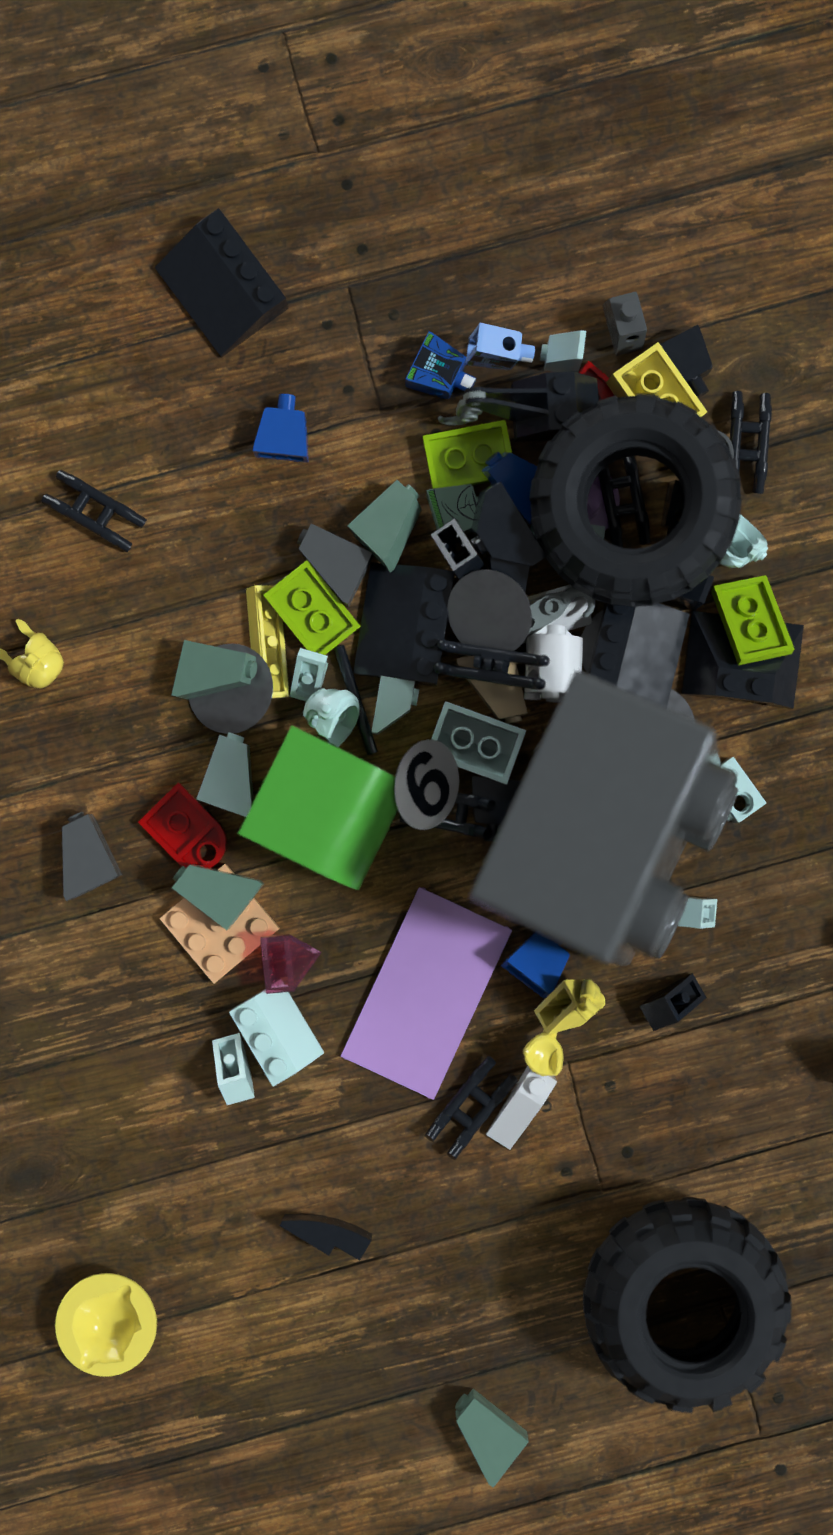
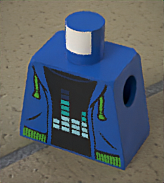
(438, 369)

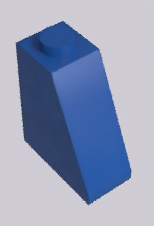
(516, 478)

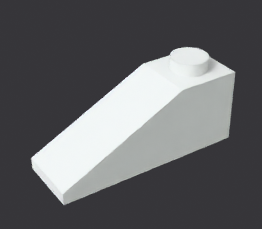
(521, 1107)

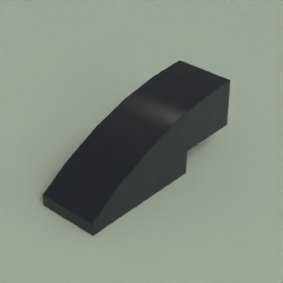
(327, 1233)

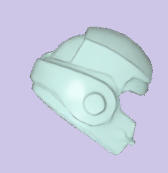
(746, 546)
(332, 714)

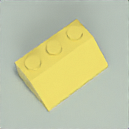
(655, 375)

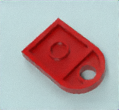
(184, 828)

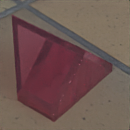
(285, 962)

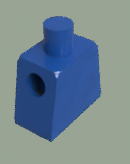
(282, 432)
(538, 963)

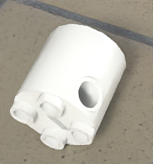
(565, 658)

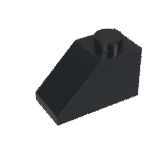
(673, 1002)

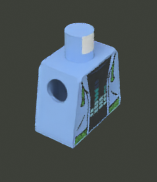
(497, 348)

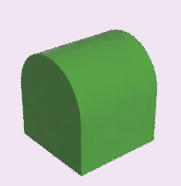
(323, 809)

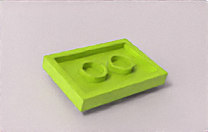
(461, 454)
(311, 609)
(752, 620)

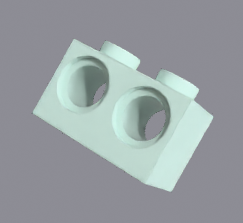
(746, 790)

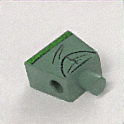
(452, 503)

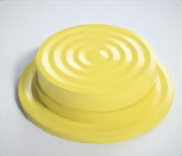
(106, 1324)

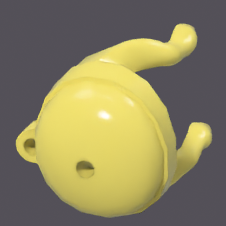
(40, 662)

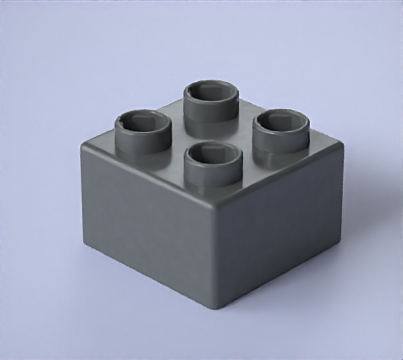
(606, 824)

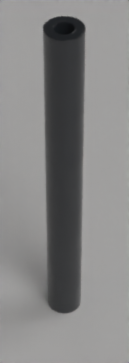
(351, 686)

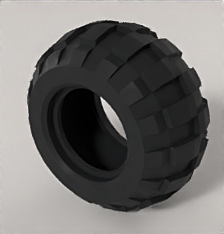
(645, 1251)

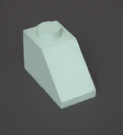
(563, 352)
(393, 702)
(232, 1069)

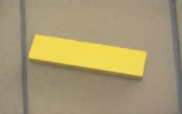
(268, 637)

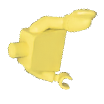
(563, 1009)

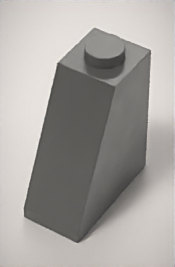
(336, 561)
(85, 857)

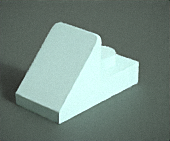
(308, 674)

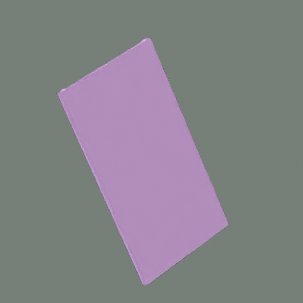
(426, 993)

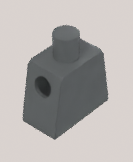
(624, 320)

